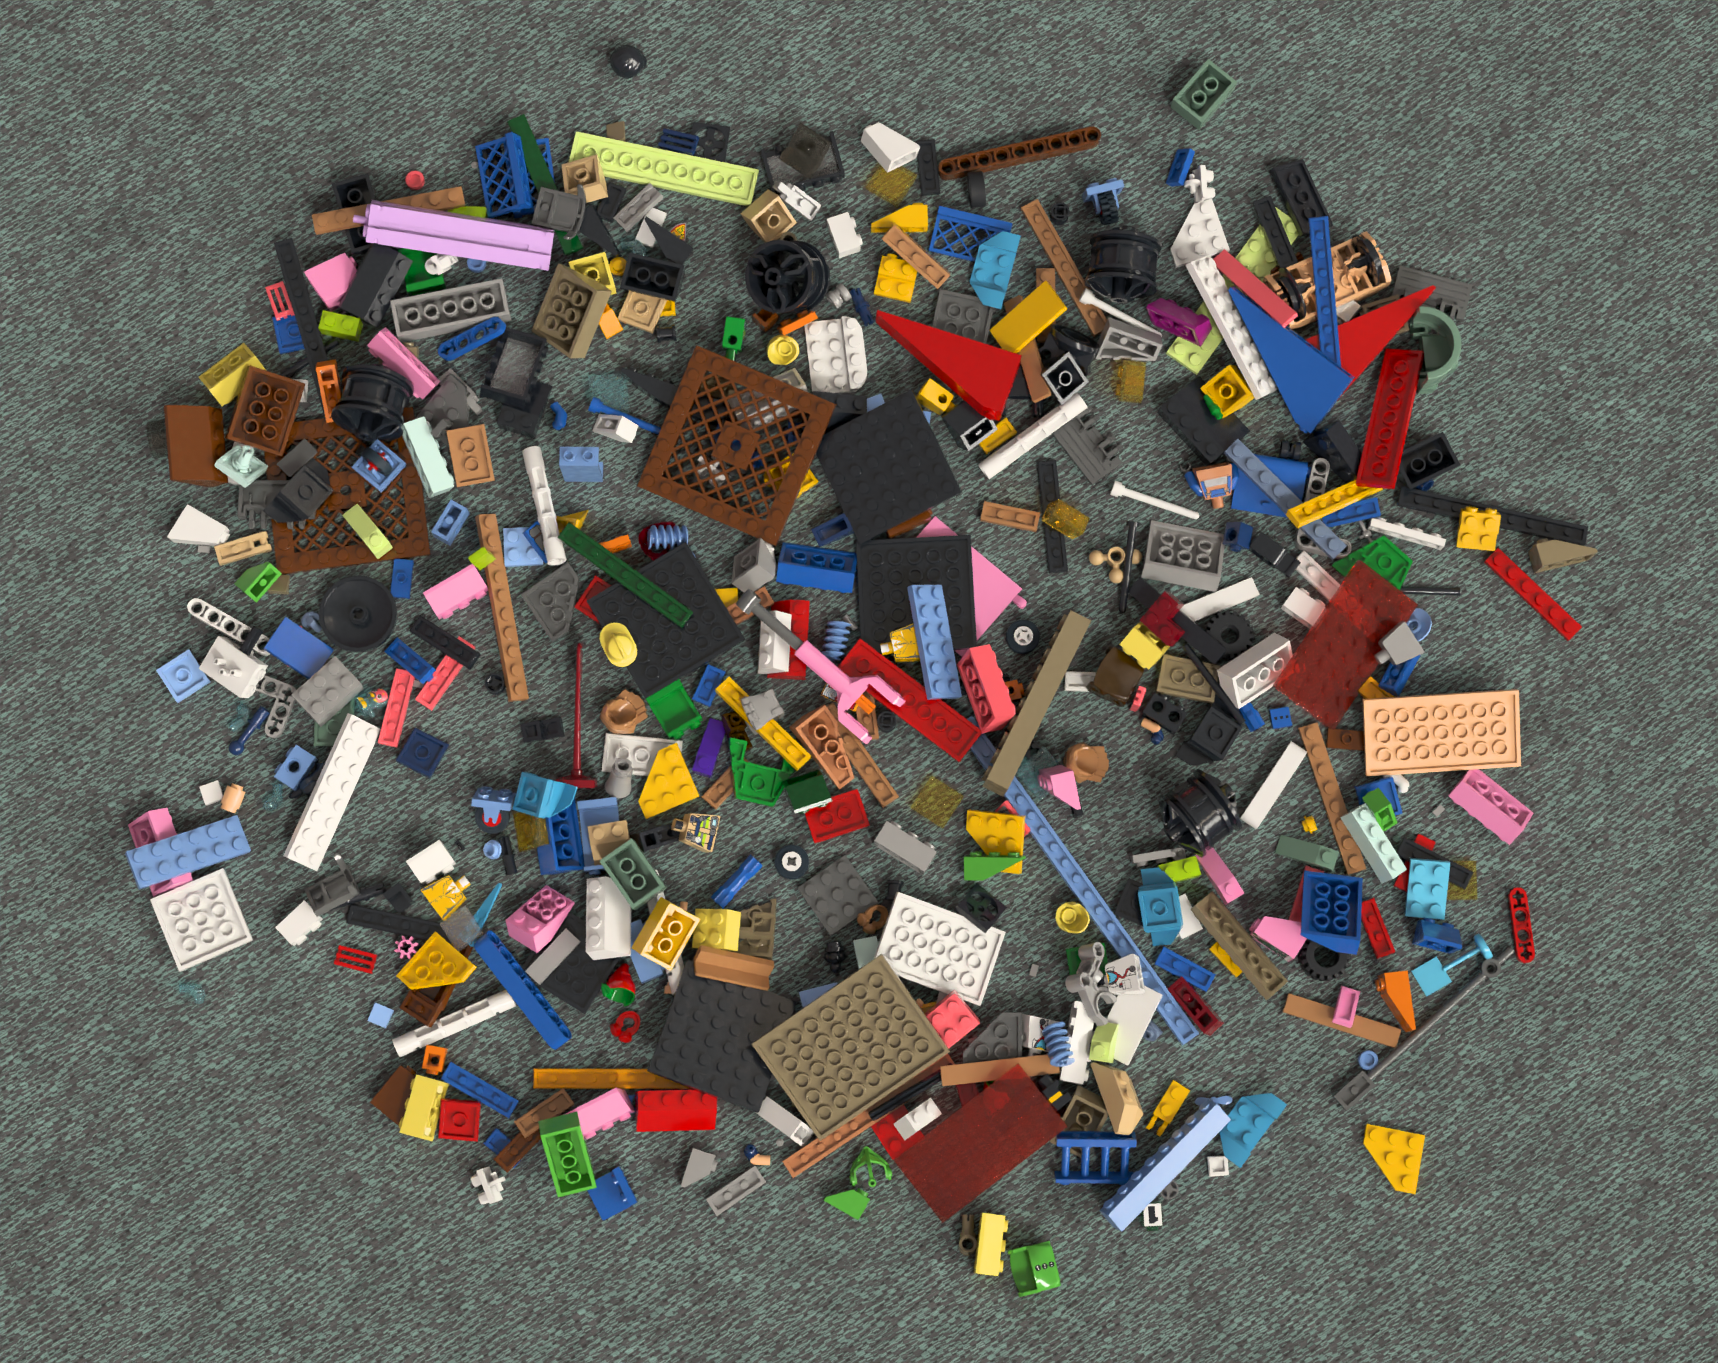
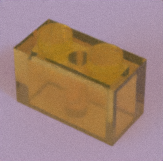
(1131, 381)
(1065, 519)

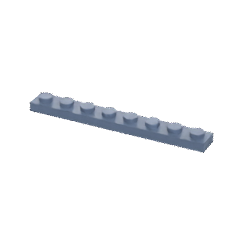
(1282, 497)

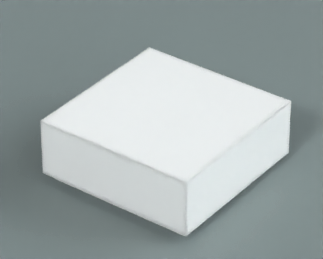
(211, 792)
(1217, 1166)

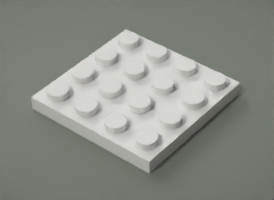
(201, 919)

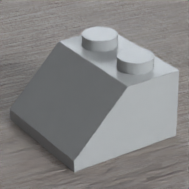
(753, 567)

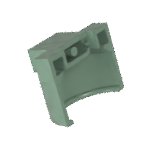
(1439, 349)

